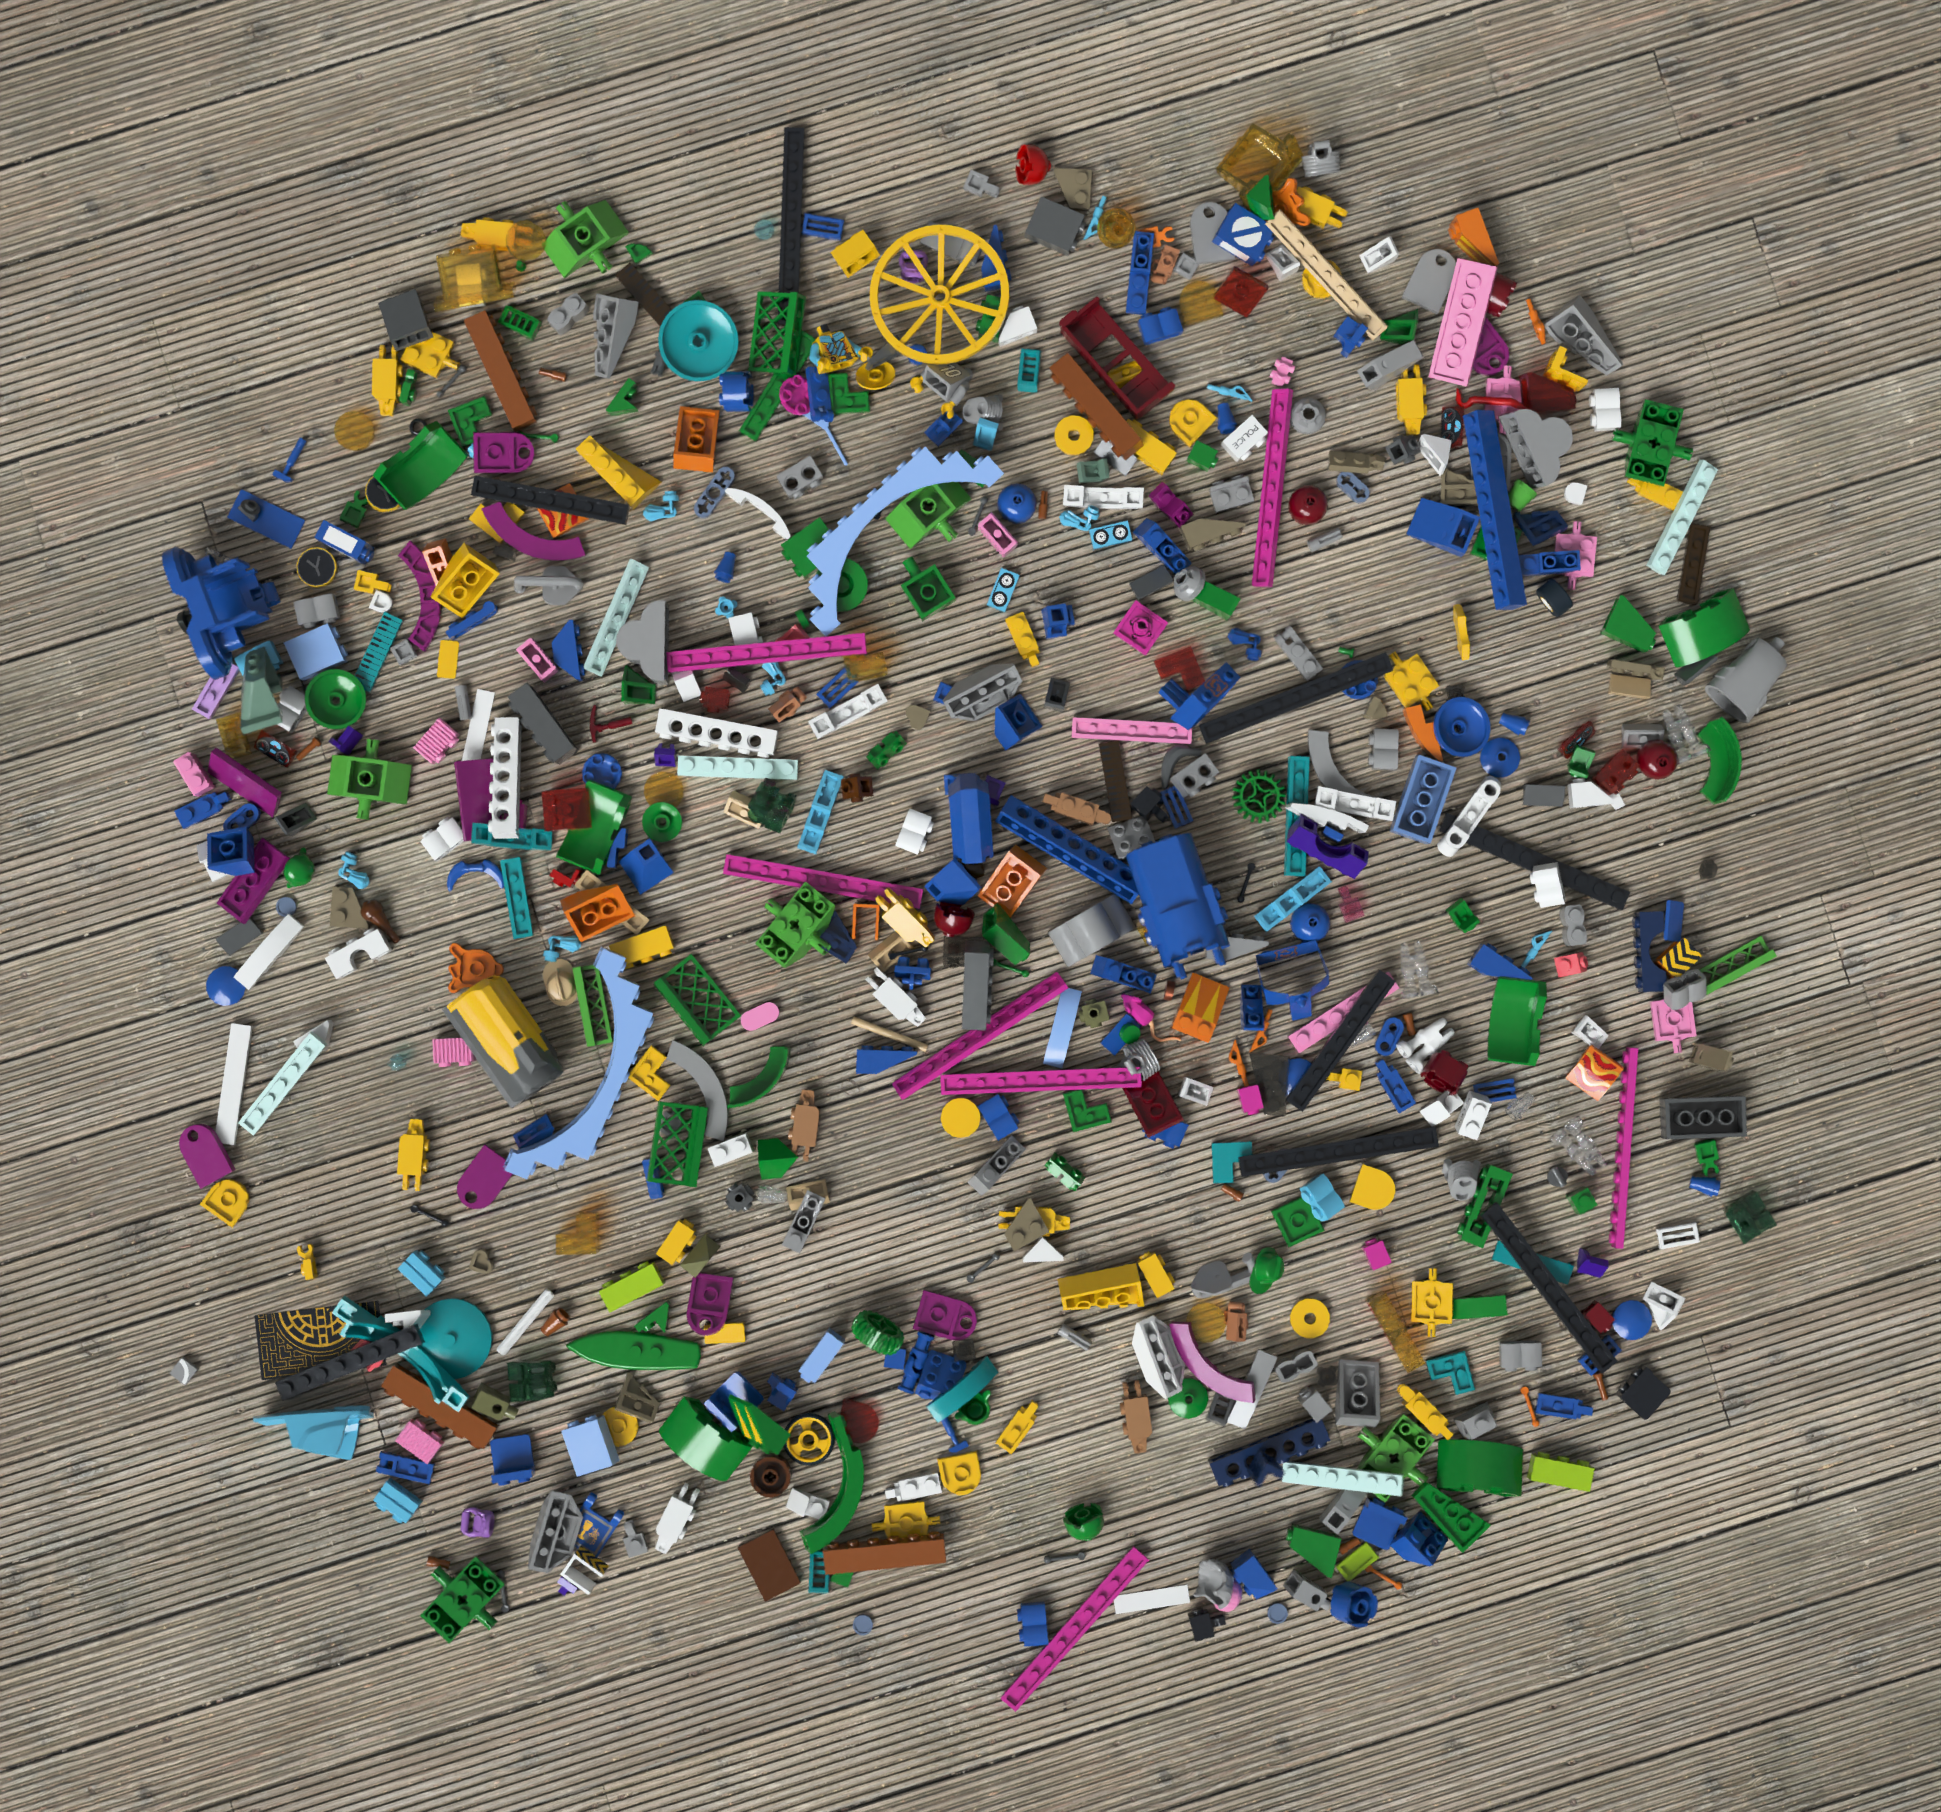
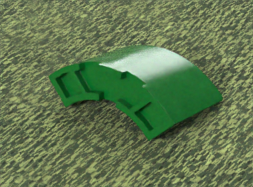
(423, 467)
(1706, 630)
(1724, 760)
(591, 846)
(1514, 1021)
(764, 1082)
(702, 1442)
(1480, 1466)

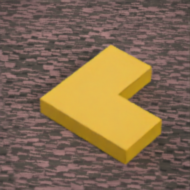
(480, 520)
(645, 1073)

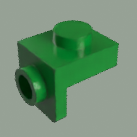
(1580, 762)
(1462, 916)

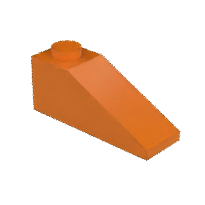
(437, 557)

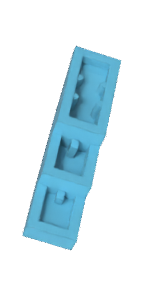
(820, 812)
(1292, 899)

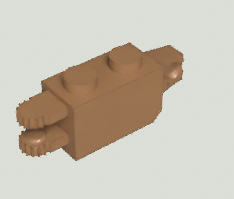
(1077, 808)
(805, 1124)
(1137, 1417)

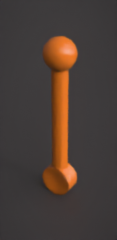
(1524, 1390)
(1398, 1585)

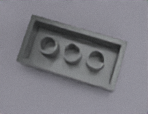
(543, 724)
(976, 992)
(1703, 1117)

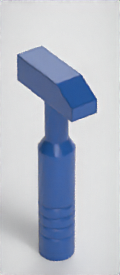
(291, 461)
(951, 1432)

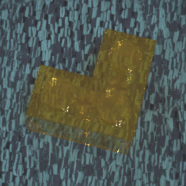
(864, 667)
(233, 739)
(585, 1238)

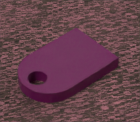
(1489, 347)
(499, 452)
(206, 1155)
(484, 1177)
(709, 1301)
(942, 1316)

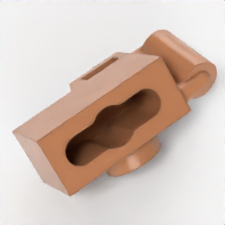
(1165, 265)
(787, 704)
(1236, 1322)

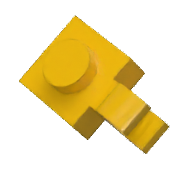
(368, 583)
(1347, 1079)
(308, 1267)

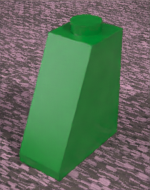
(1217, 600)
(1628, 626)
(1005, 935)
(1315, 1546)

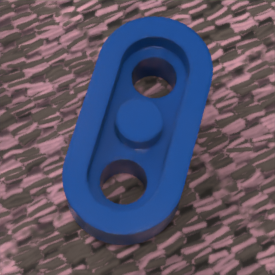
(241, 817)
(1389, 1036)

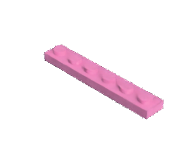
(1130, 731)
(1326, 1022)

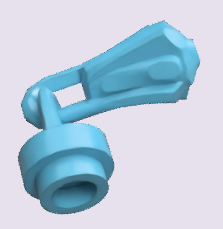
(655, 512)
(1068, 518)
(773, 669)
(359, 879)
(569, 943)

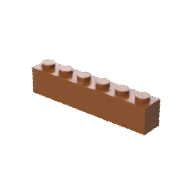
(499, 368)
(1096, 407)
(416, 1392)
(884, 1553)

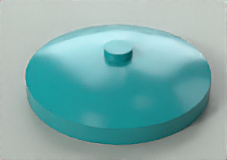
(698, 340)
(457, 1336)

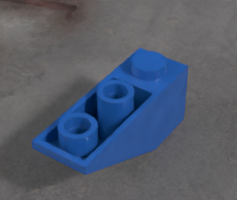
(988, 267)
(1161, 546)
(1490, 963)
(1123, 974)
(876, 1061)

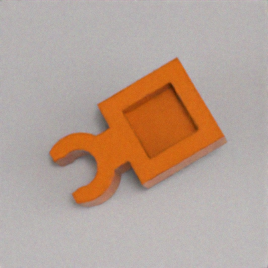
(1158, 235)

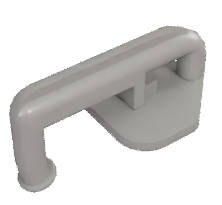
(557, 584)
(1215, 1279)

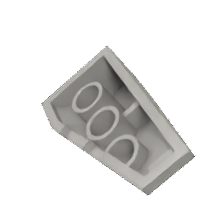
(614, 324)
(1581, 332)

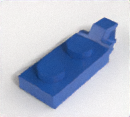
(201, 809)
(1394, 1086)
(1561, 1406)

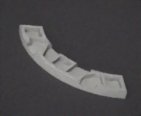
(1324, 766)
(710, 1085)

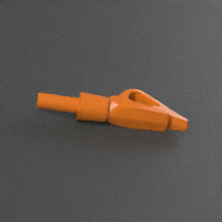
(1536, 322)
(1262, 1033)
(1239, 1062)

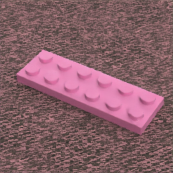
(1463, 321)

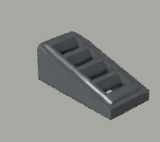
(885, 354)
(1210, 1417)

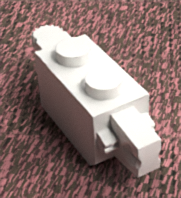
(895, 999)
(674, 1519)

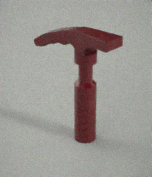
(611, 725)

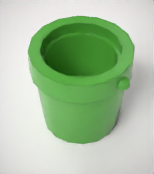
(1520, 495)

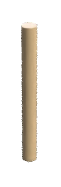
(889, 1034)

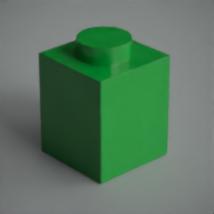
(1203, 456)
(1581, 1200)

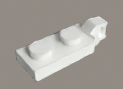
(915, 1487)

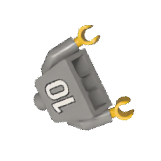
(947, 381)

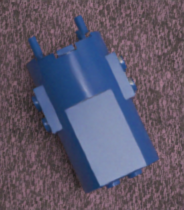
(1177, 901)

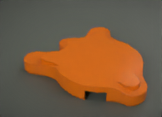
(1289, 202)
(471, 967)

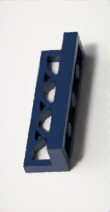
(1262, 1465)

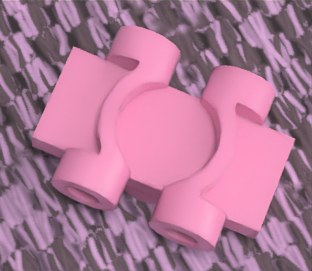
(1280, 375)

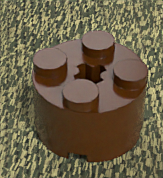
(761, 1481)

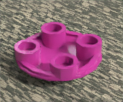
(795, 395)

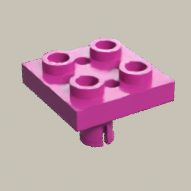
(1140, 614)

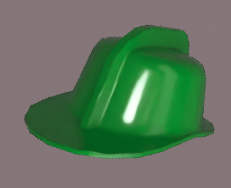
(1267, 1269)

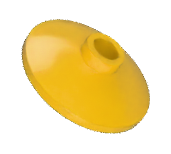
(875, 378)

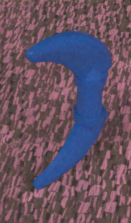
(485, 866)

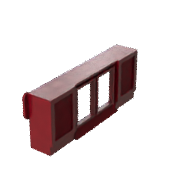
(1089, 329)

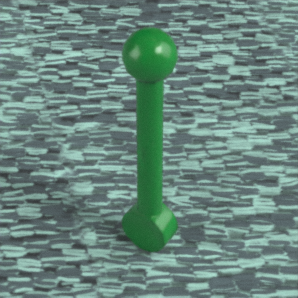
(554, 437)
(1025, 973)

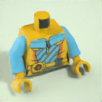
(835, 351)

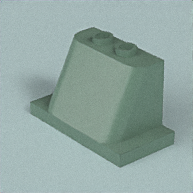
(257, 690)

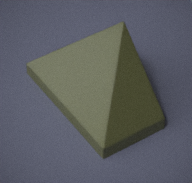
(700, 1255)

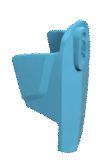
(322, 1430)

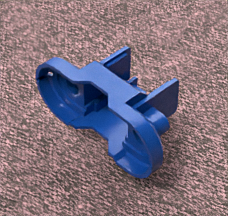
(221, 604)

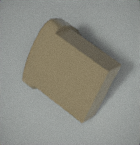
(1375, 709)

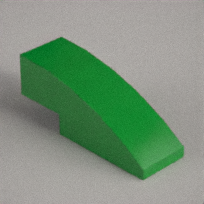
(1479, 1306)

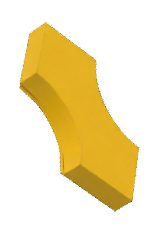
(1463, 642)

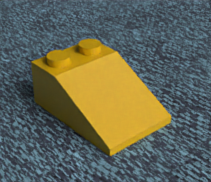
(464, 580)

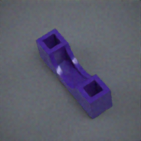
(1347, 859)

